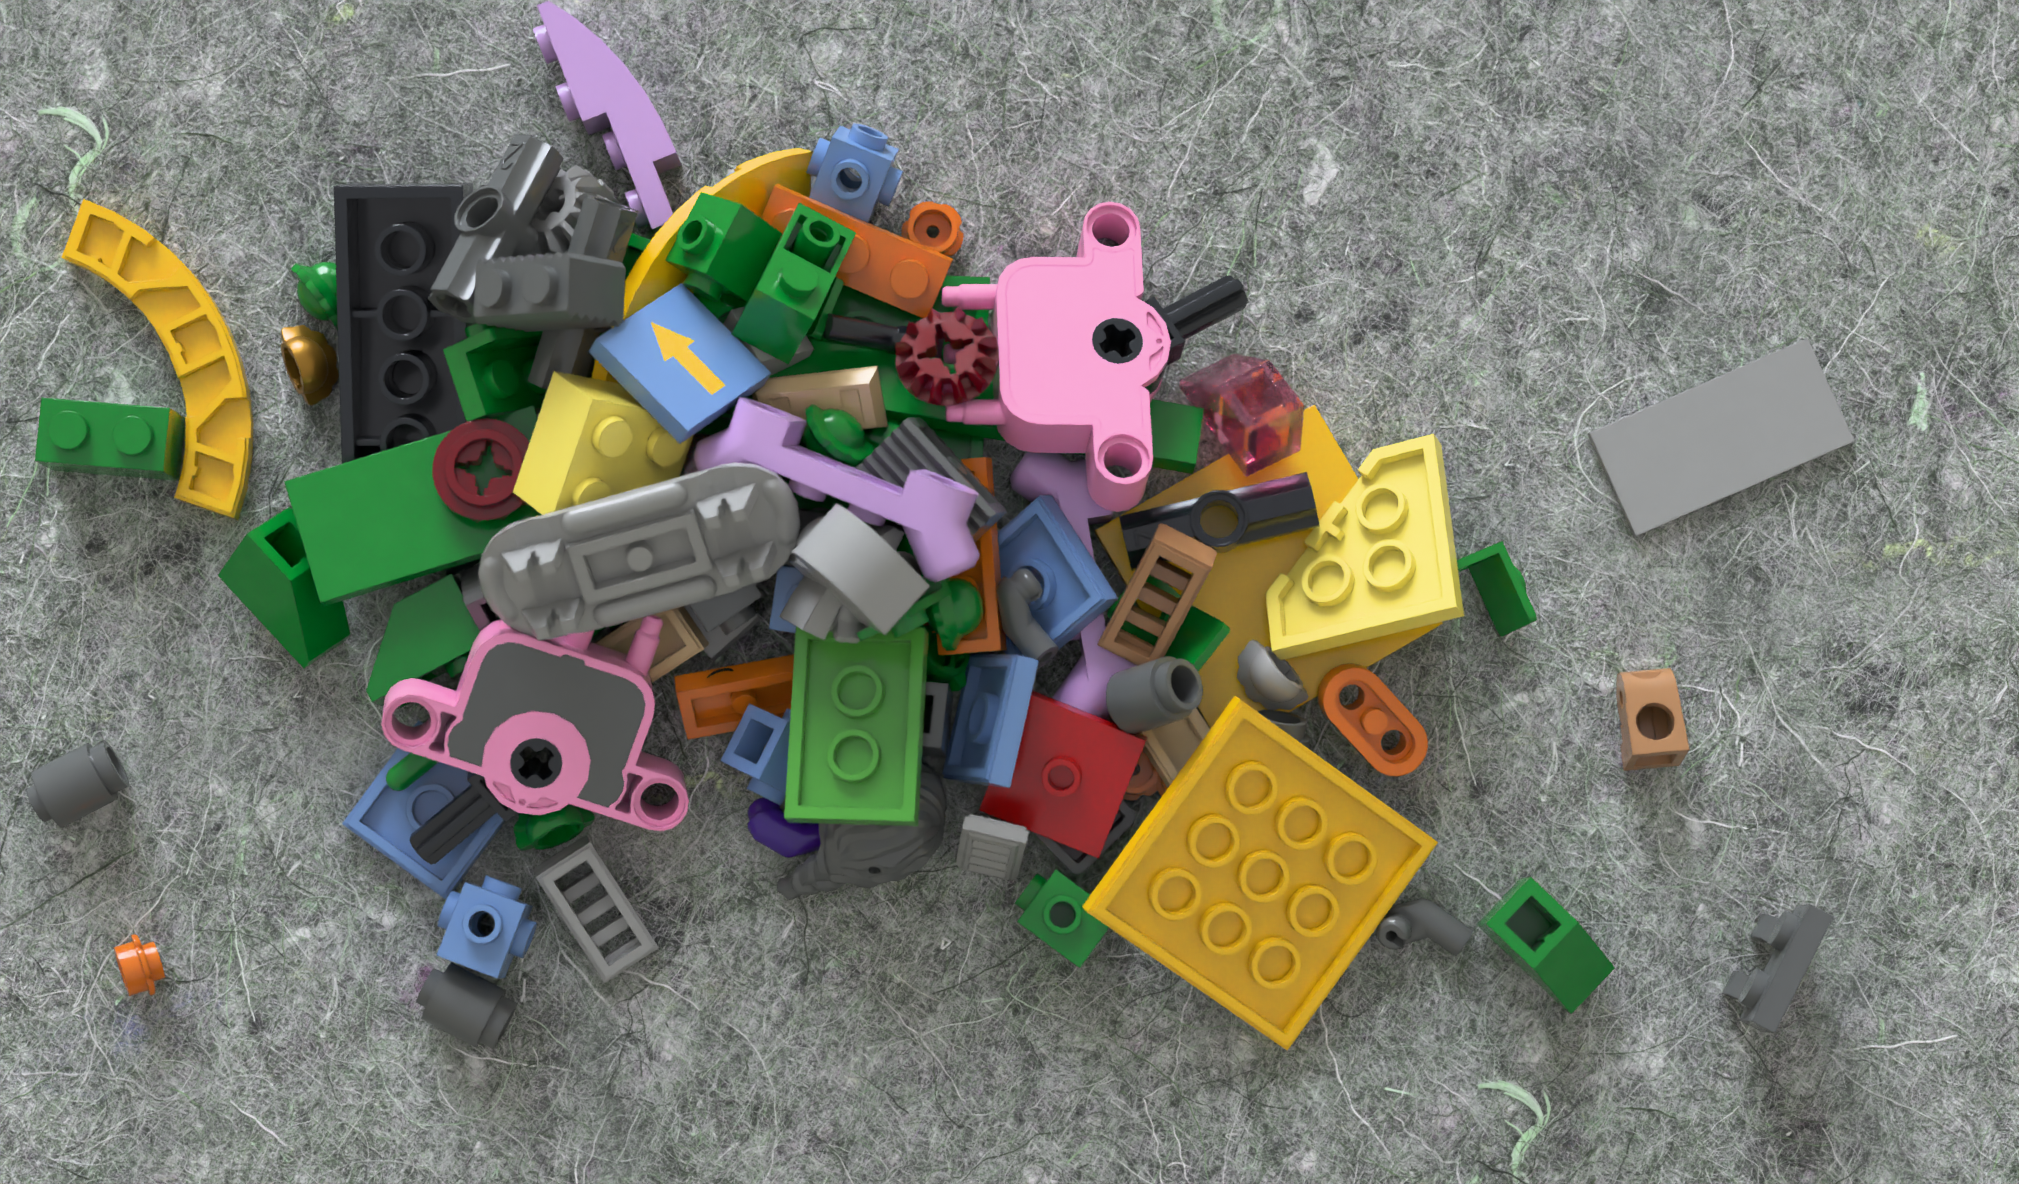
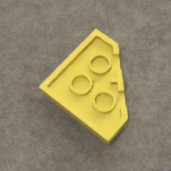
(1375, 560)

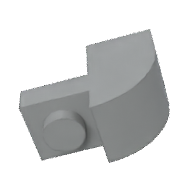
(857, 568)

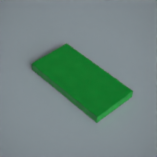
(384, 520)

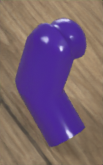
(775, 832)

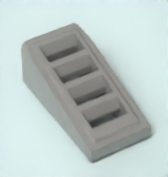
(991, 847)
(563, 863)

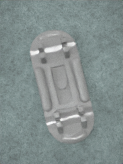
(640, 551)

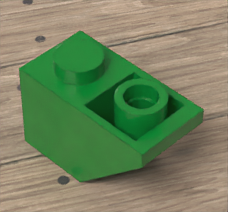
(794, 284)
(277, 586)
(424, 638)
(1547, 943)

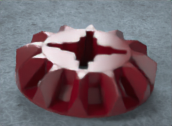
(928, 377)
(466, 447)

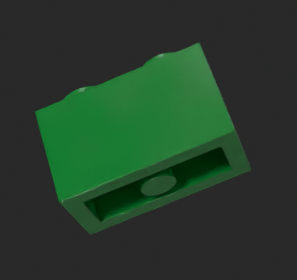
(110, 439)

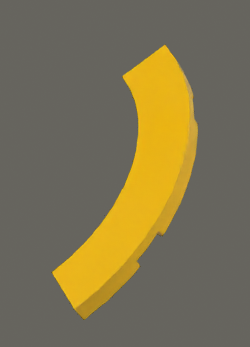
(748, 186)
(198, 344)

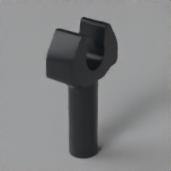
(867, 333)

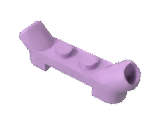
(1067, 483)
(927, 507)

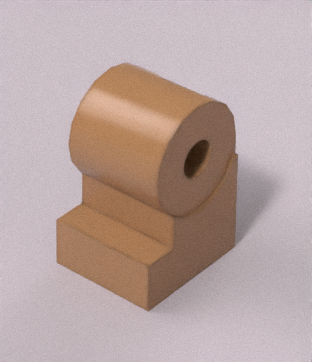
(1650, 719)

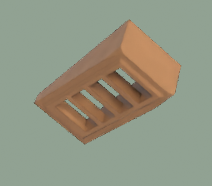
(1180, 550)

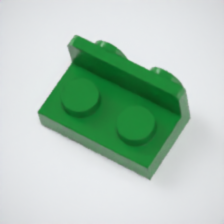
(494, 371)

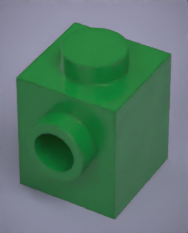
(722, 248)
(1057, 917)

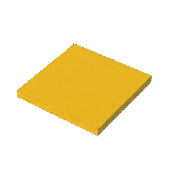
(1244, 574)
(1260, 873)

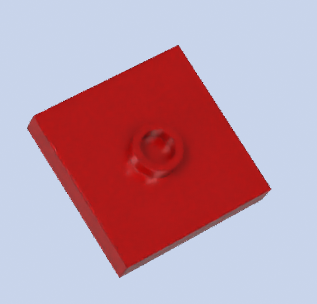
(1067, 775)

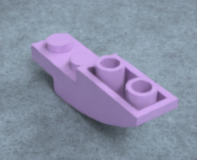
(605, 96)

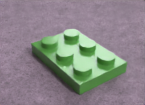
(856, 729)

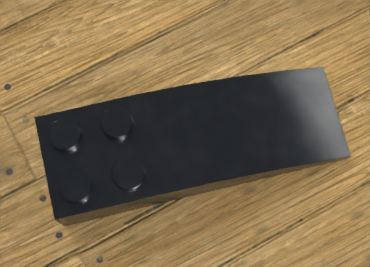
(389, 332)

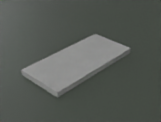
(1720, 437)

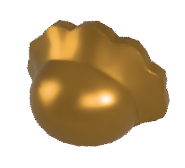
(309, 362)

